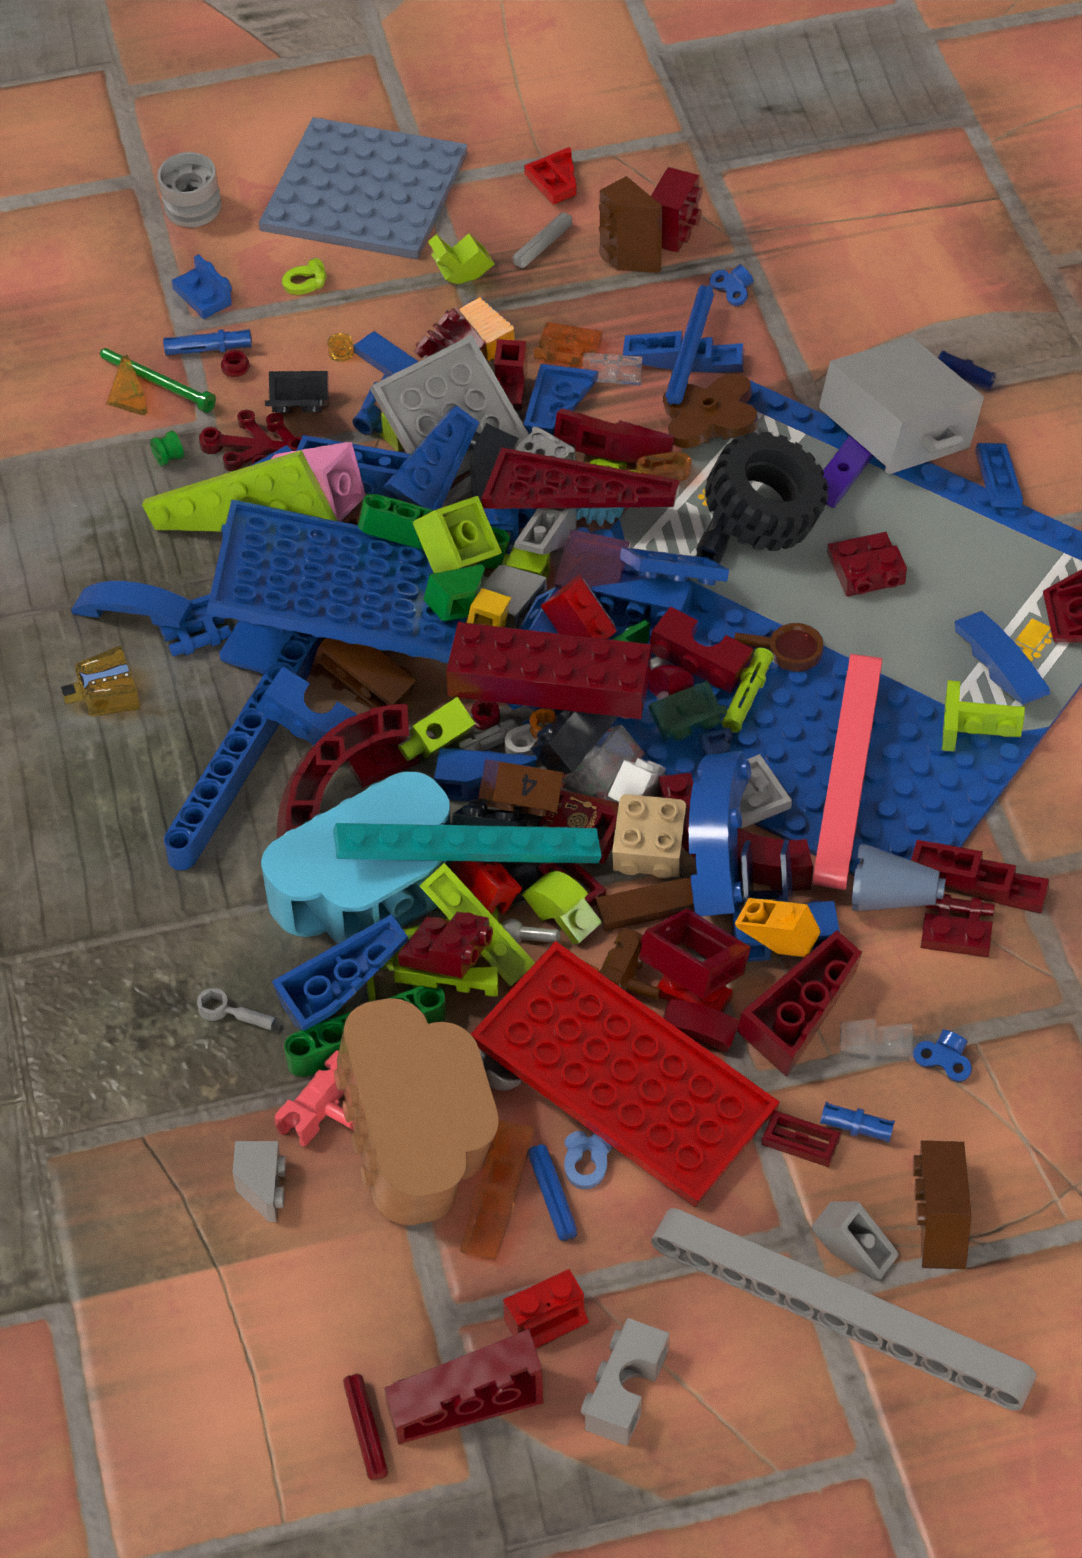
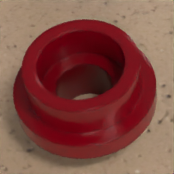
(235, 363)

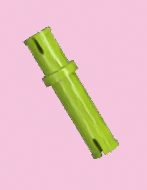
(760, 664)

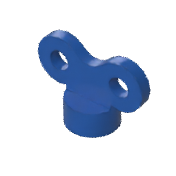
(733, 283)
(945, 1054)

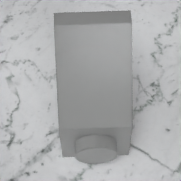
(855, 1238)

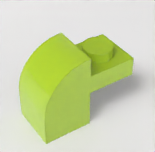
(463, 261)
(563, 899)

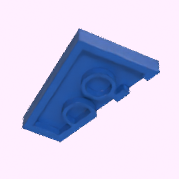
(556, 389)

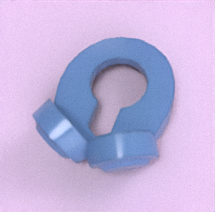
(577, 1144)

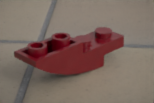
(609, 440)

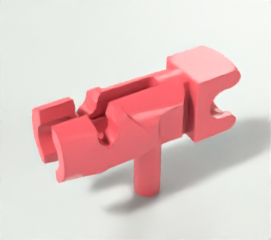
(312, 1105)

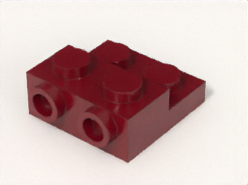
(867, 563)
(447, 945)

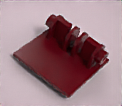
(451, 329)

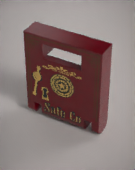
(584, 812)

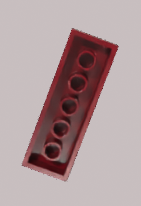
(549, 670)

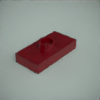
(379, 764)

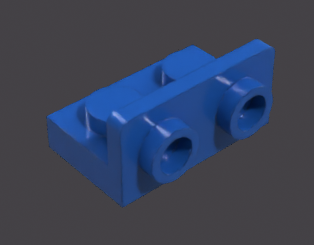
(204, 288)

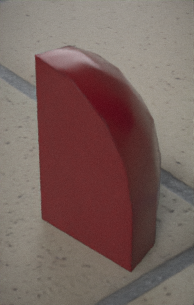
(669, 680)

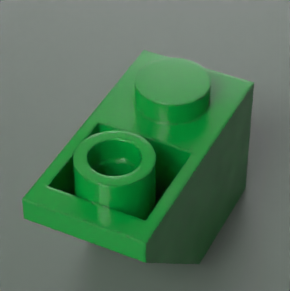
(453, 591)

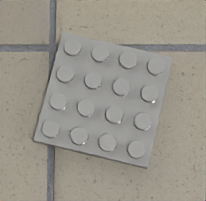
(427, 390)

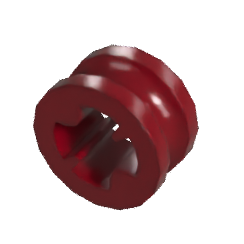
(486, 707)

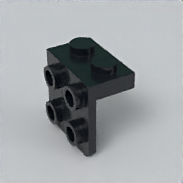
(298, 389)

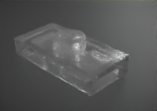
(615, 368)

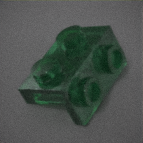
(687, 711)

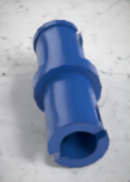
(857, 1122)

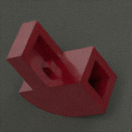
(511, 369)

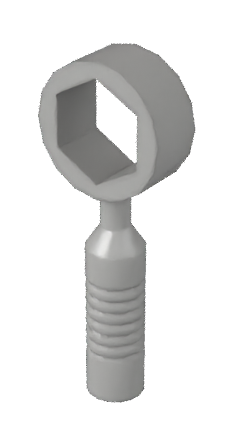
(240, 1013)

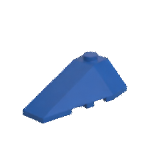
(334, 976)

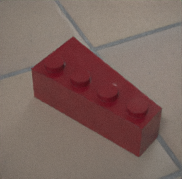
(795, 1006)
(467, 1389)

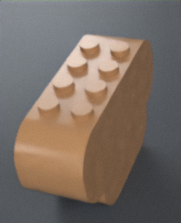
(414, 1107)

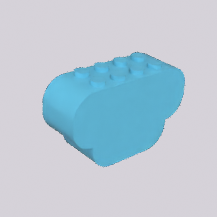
(319, 894)

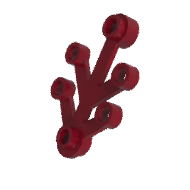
(213, 441)

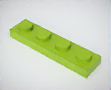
(453, 896)

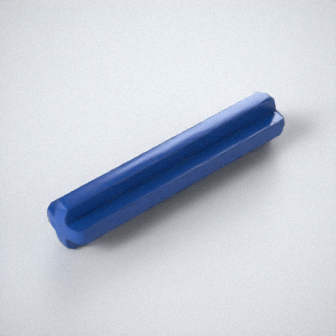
(552, 1192)

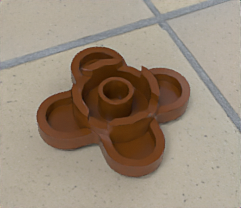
(712, 412)

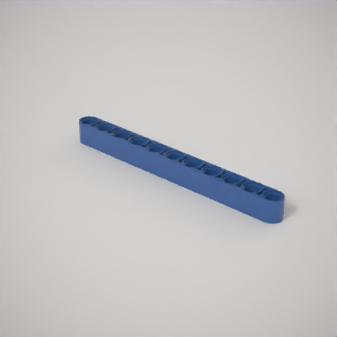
(233, 759)

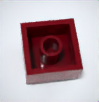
(680, 198)

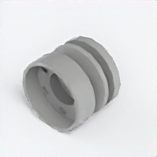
(189, 189)

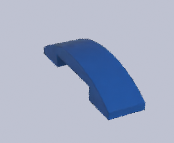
(134, 598)

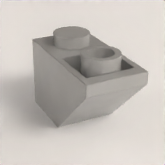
(258, 1174)

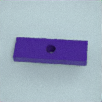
(845, 469)

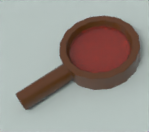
(793, 646)

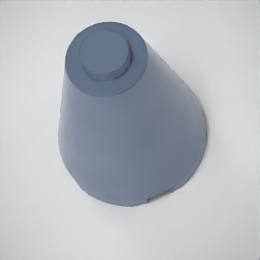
(893, 882)

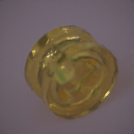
(340, 340)

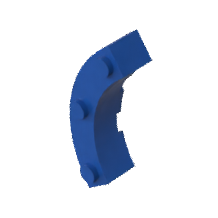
(714, 832)

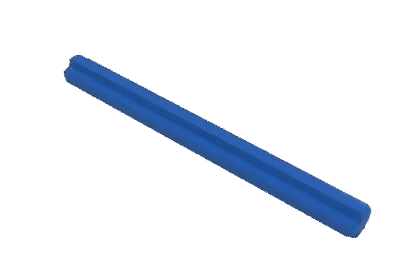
(689, 345)

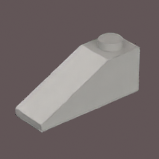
(547, 530)

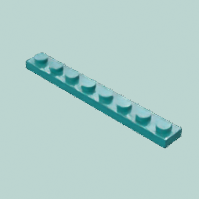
(466, 843)

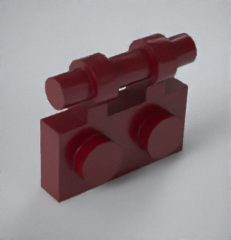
(955, 933)

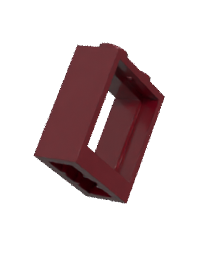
(724, 952)

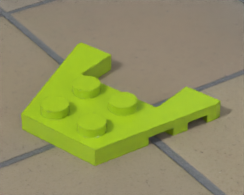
(479, 978)

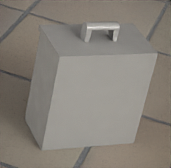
(901, 404)

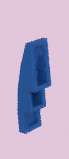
(662, 350)
(1003, 657)

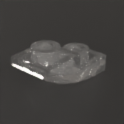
(883, 1043)

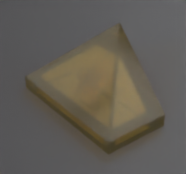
(126, 389)

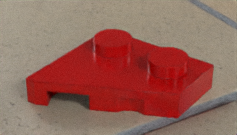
(553, 175)

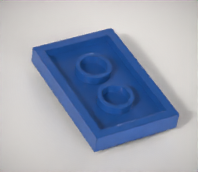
(674, 565)

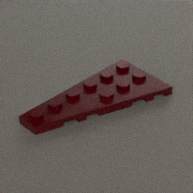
(552, 482)

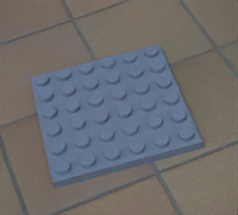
(364, 188)

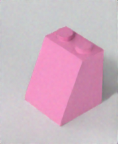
(337, 475)

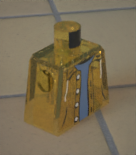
(103, 684)

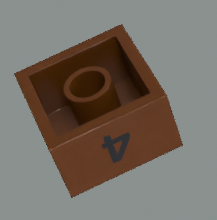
(520, 785)

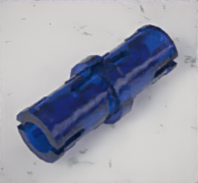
(968, 370)

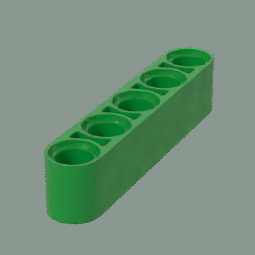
(394, 518)
(316, 1039)

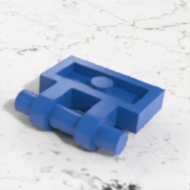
(196, 621)

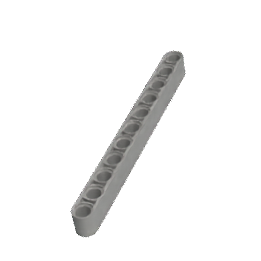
(845, 1309)

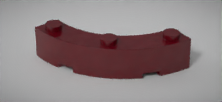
(352, 736)
(765, 851)

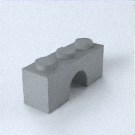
(636, 1352)

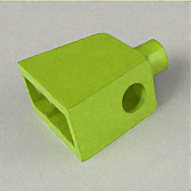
(446, 724)

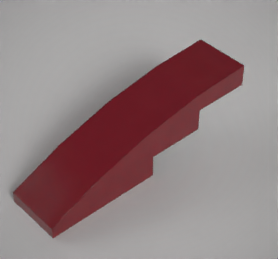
(982, 878)

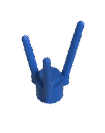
(369, 415)

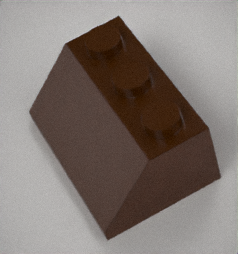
(630, 227)

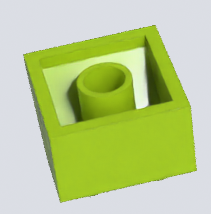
(457, 536)

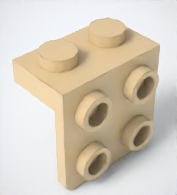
(649, 836)

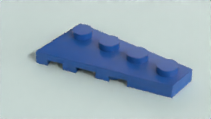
(434, 464)

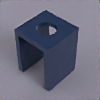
(783, 895)

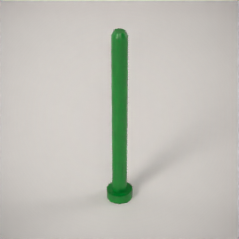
(205, 401)

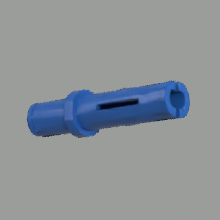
(208, 342)

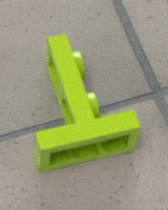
(977, 718)

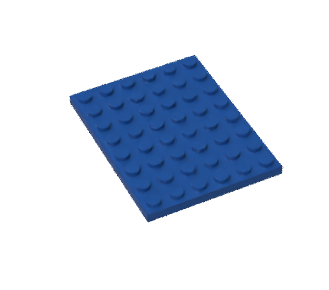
(326, 582)

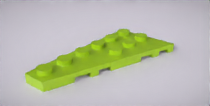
(276, 483)

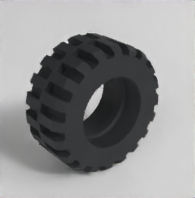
(750, 514)

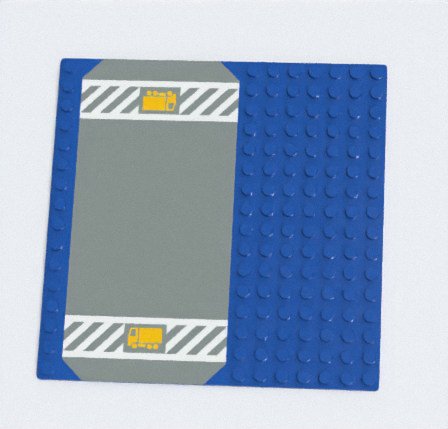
(957, 562)

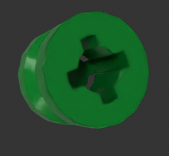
(167, 448)

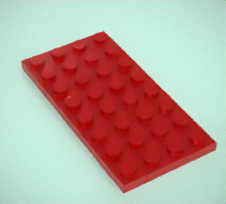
(625, 1073)

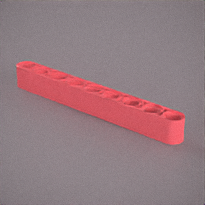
(847, 772)

